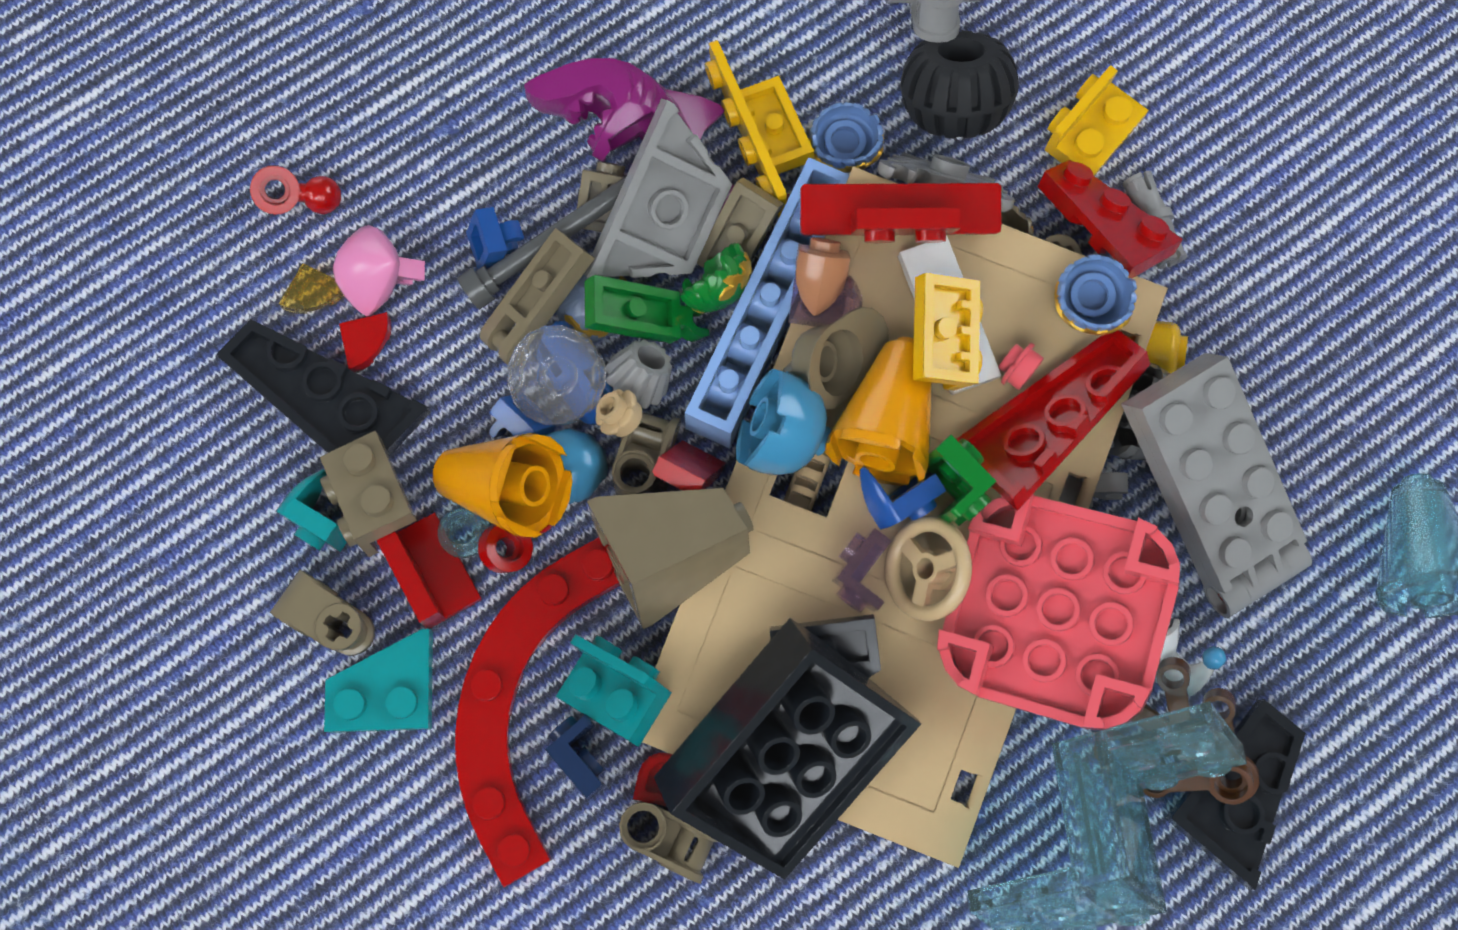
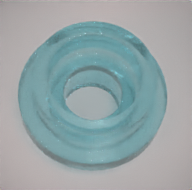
(451, 523)

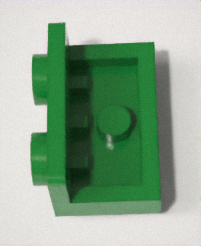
(962, 476)

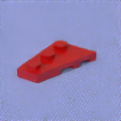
(1111, 218)

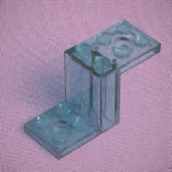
(1108, 823)

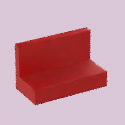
(428, 575)

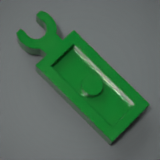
(639, 311)

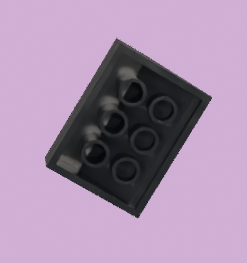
(784, 751)

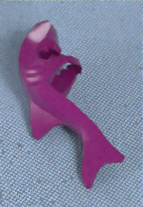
(617, 95)

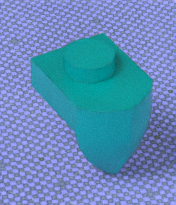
(312, 526)

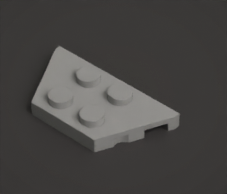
(663, 204)

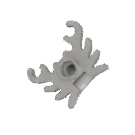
(939, 170)

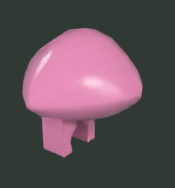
(370, 268)

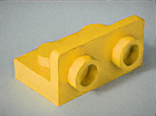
(1095, 124)
(947, 331)

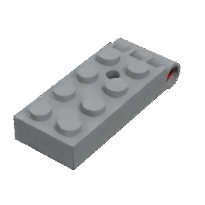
(1219, 482)

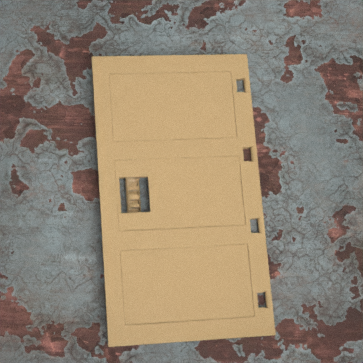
(798, 550)

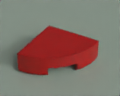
(365, 339)

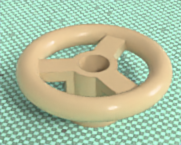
(932, 569)

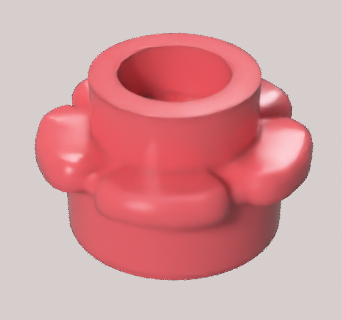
(1020, 365)

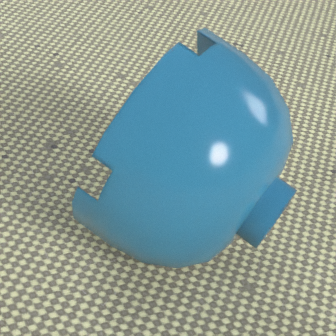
(784, 427)

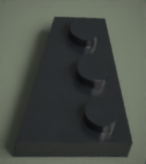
(1239, 832)

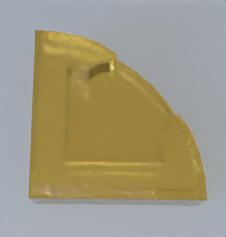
(310, 291)

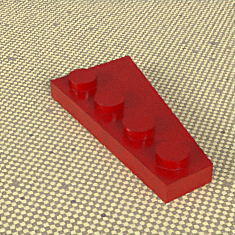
(1051, 417)

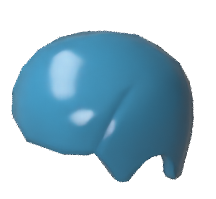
(584, 459)

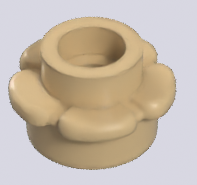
(618, 413)

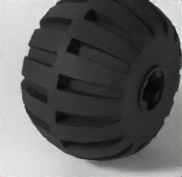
(959, 85)

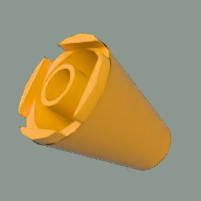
(886, 420)
(508, 482)

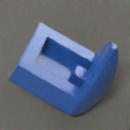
(906, 501)

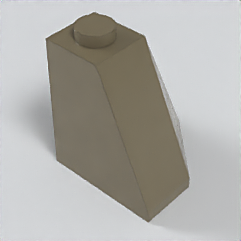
(669, 544)

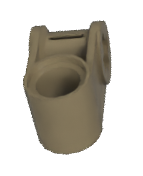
(641, 451)
(318, 613)
(670, 842)

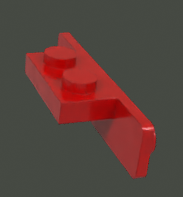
(900, 209)

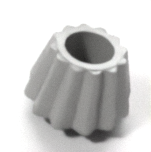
(642, 370)

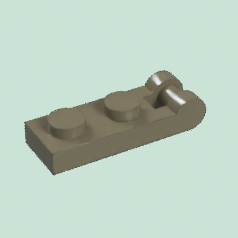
(536, 293)

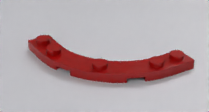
(489, 699)

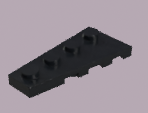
(319, 392)

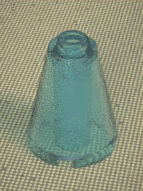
(1419, 550)

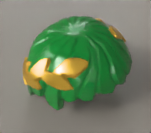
(721, 283)

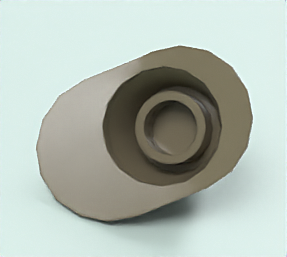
(839, 354)

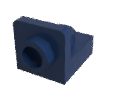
(579, 766)

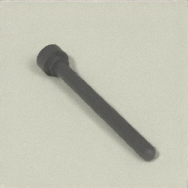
(483, 283)

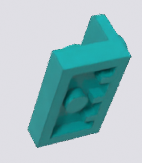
(612, 691)

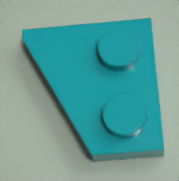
(384, 689)

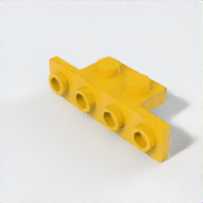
(767, 122)

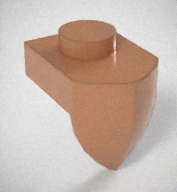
(821, 273)

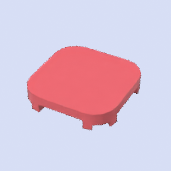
(1062, 612)

